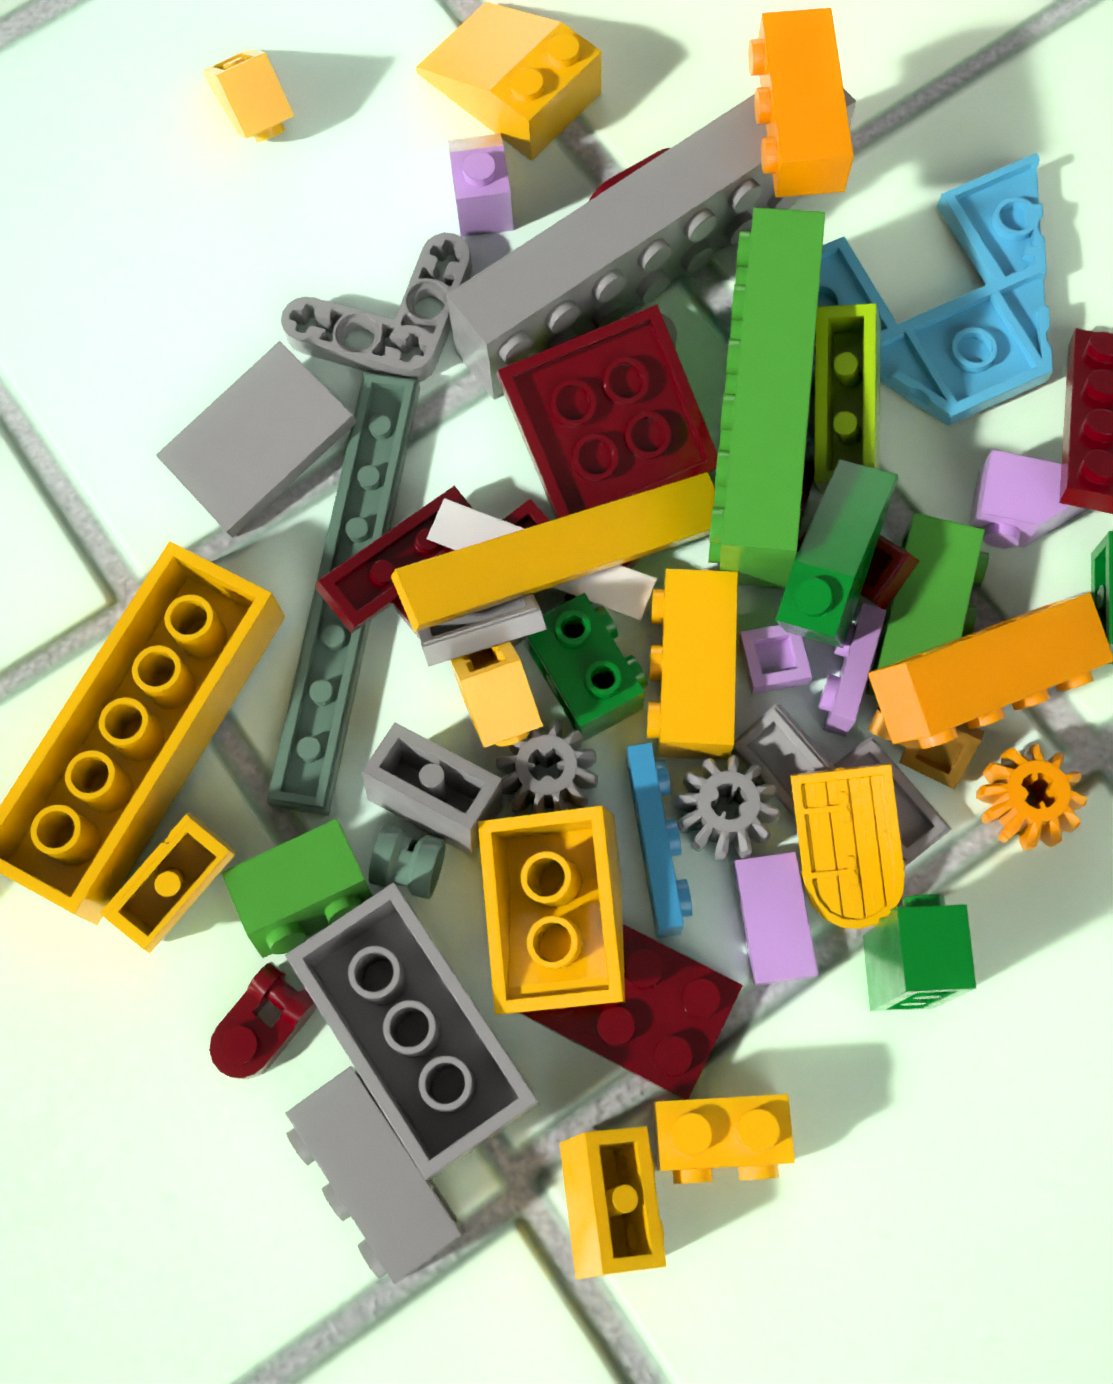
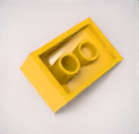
(516, 74)
(553, 909)

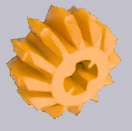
(1053, 802)

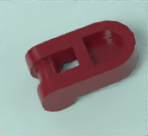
(247, 1045)

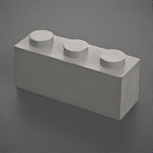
(371, 1177)

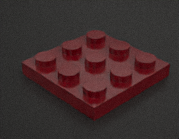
(608, 414)

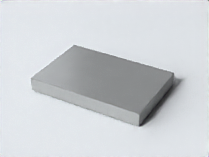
(256, 438)

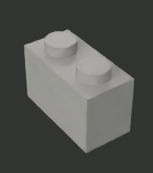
(432, 787)

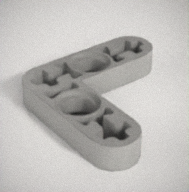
(404, 331)

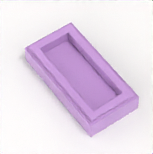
(775, 919)

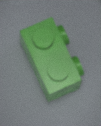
(296, 888)

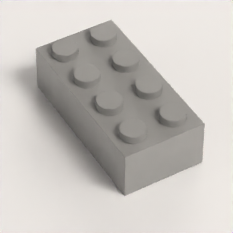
(412, 1031)

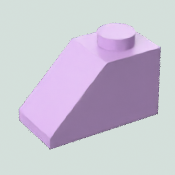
(481, 185)
(1018, 500)

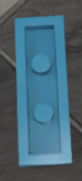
(658, 840)

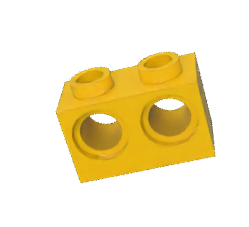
(497, 695)

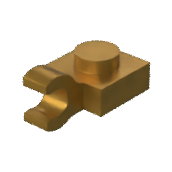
(942, 762)

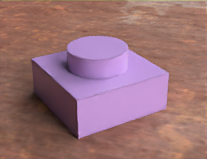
(774, 659)

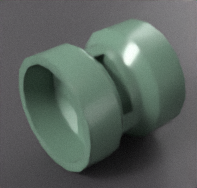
(407, 861)

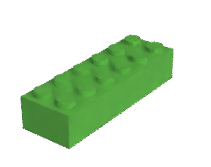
(767, 397)

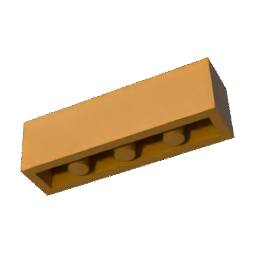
(991, 669)

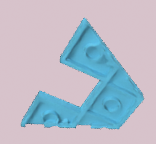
(983, 341)

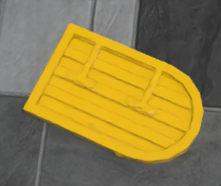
(849, 843)

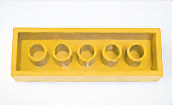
(133, 731)

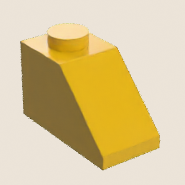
(250, 94)

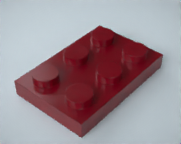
(667, 1017)

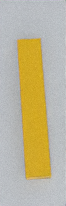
(554, 552)

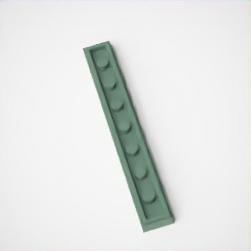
(329, 653)

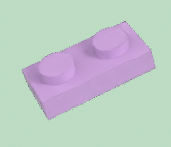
(844, 692)

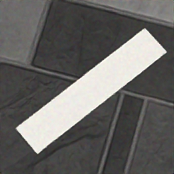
(612, 588)

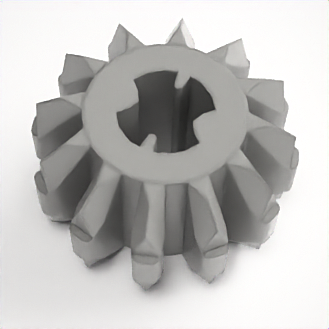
(546, 751)
(735, 786)

